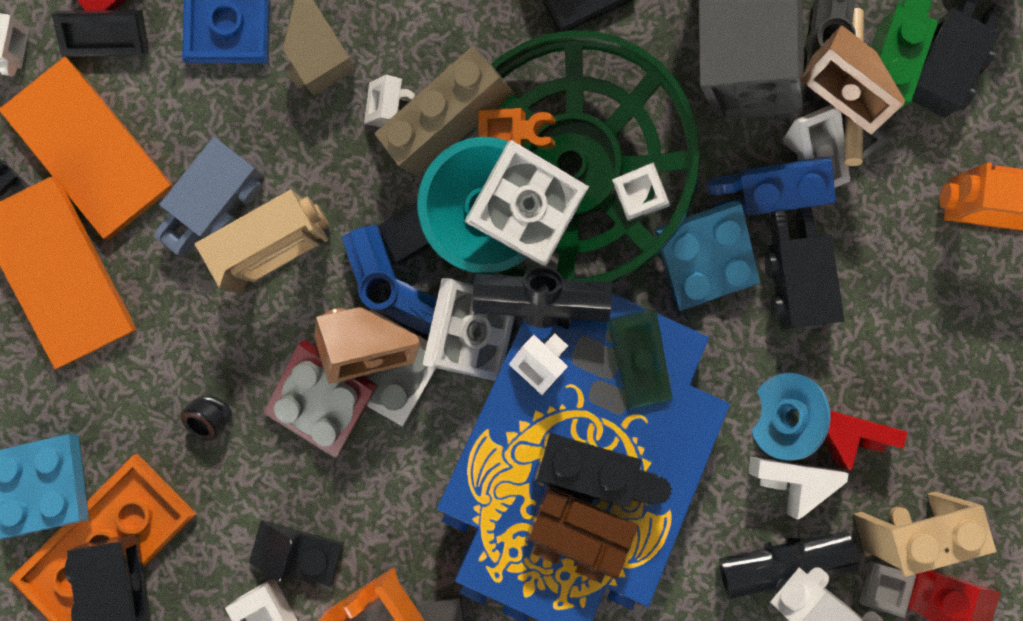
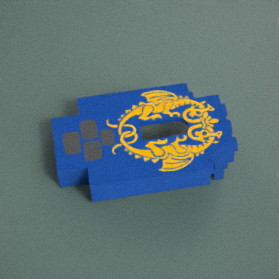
(587, 404)

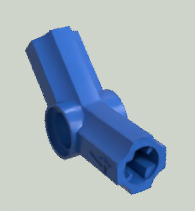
(371, 265)

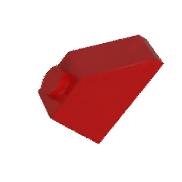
(951, 599)

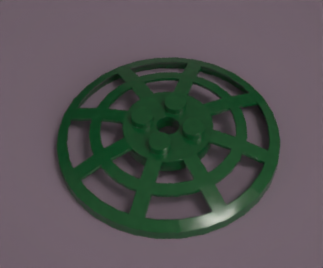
(598, 146)

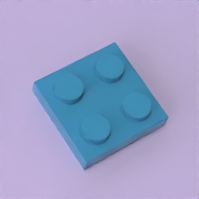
(709, 256)
(41, 486)

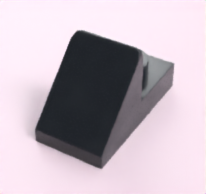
(296, 554)

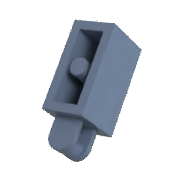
(207, 196)

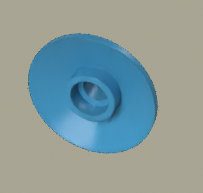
(776, 430)

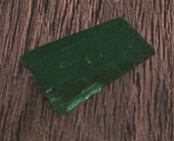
(640, 357)

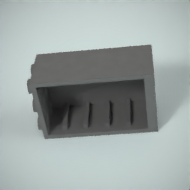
(752, 57)

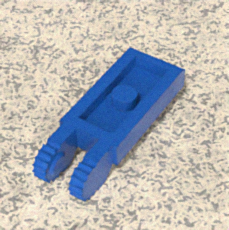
(779, 186)

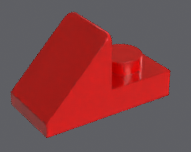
(850, 432)

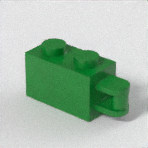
(904, 43)

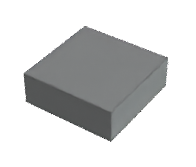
(887, 589)

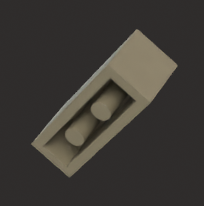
(443, 112)

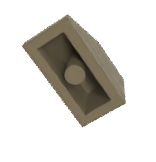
(313, 49)

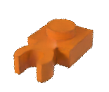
(512, 125)

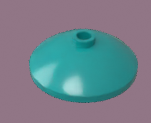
(446, 199)

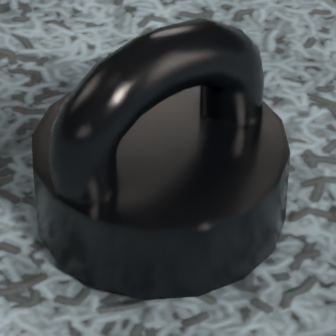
(206, 417)

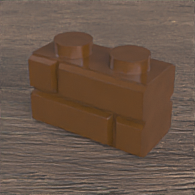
(580, 533)

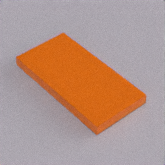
(86, 148)
(59, 274)
(126, 505)

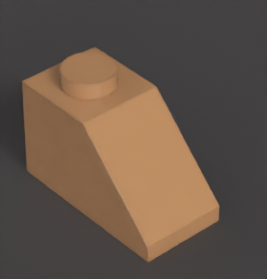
(853, 80)
(361, 344)

